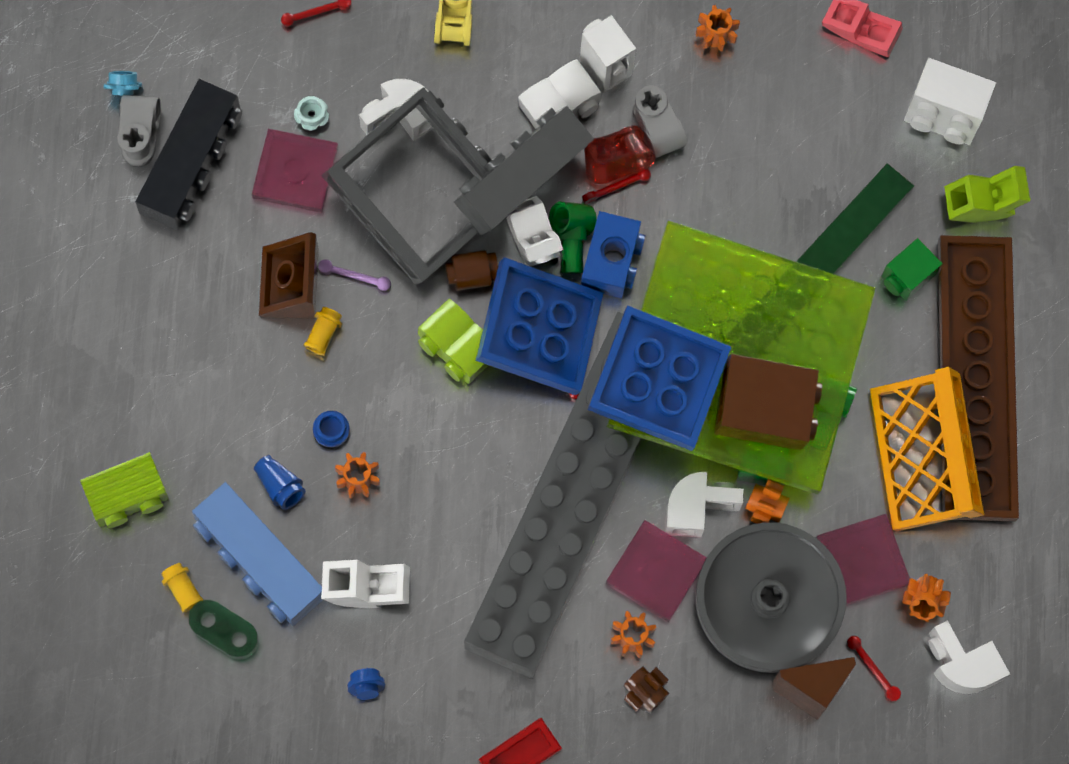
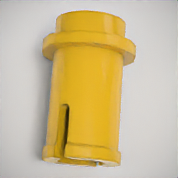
(323, 330)
(181, 586)

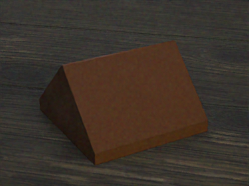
(289, 278)
(813, 685)

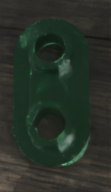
(224, 630)

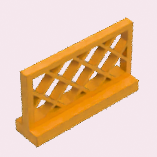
(957, 446)

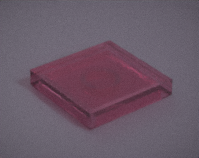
(293, 169)
(867, 558)
(656, 571)

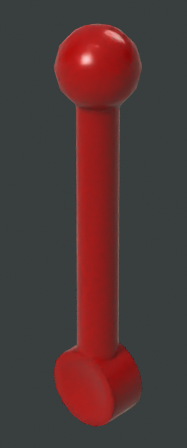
(288, 19)
(591, 196)
(892, 692)

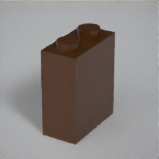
(768, 402)

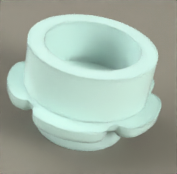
(307, 105)

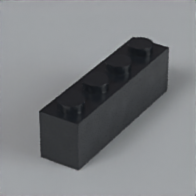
(188, 155)

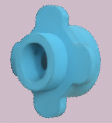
(122, 82)

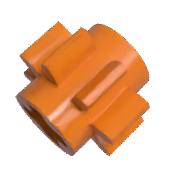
(724, 34)
(351, 482)
(767, 502)
(926, 597)
(638, 625)

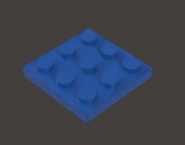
(539, 326)
(659, 378)

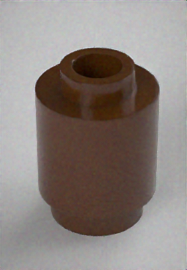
(472, 269)

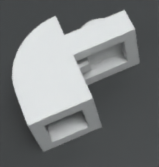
(394, 94)
(533, 233)
(691, 497)
(365, 586)
(965, 671)

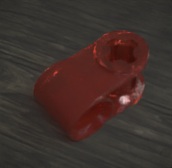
(616, 155)

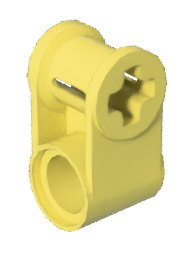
(454, 21)

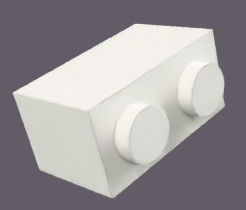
(607, 53)

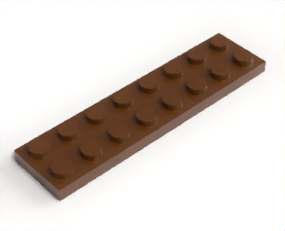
(980, 345)

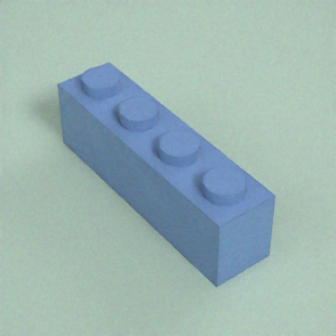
(258, 554)

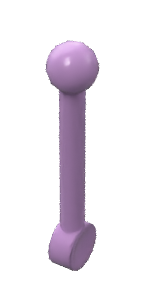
(326, 267)

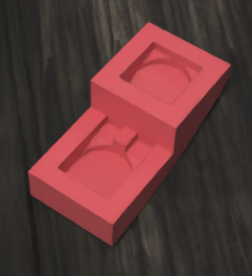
(862, 27)

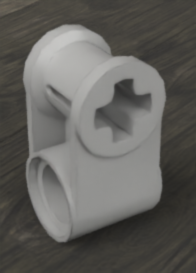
(138, 124)
(661, 126)

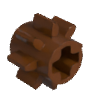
(646, 689)

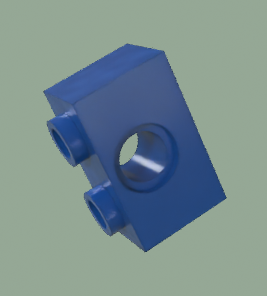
(617, 234)

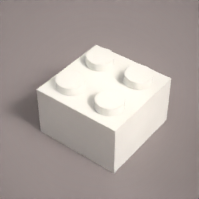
(949, 102)

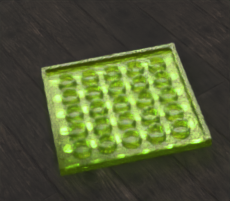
(764, 312)

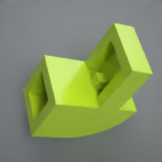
(986, 198)

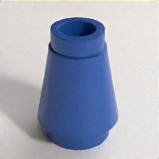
(281, 484)

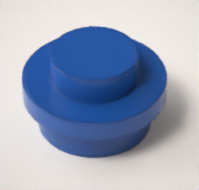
(331, 429)
(366, 683)

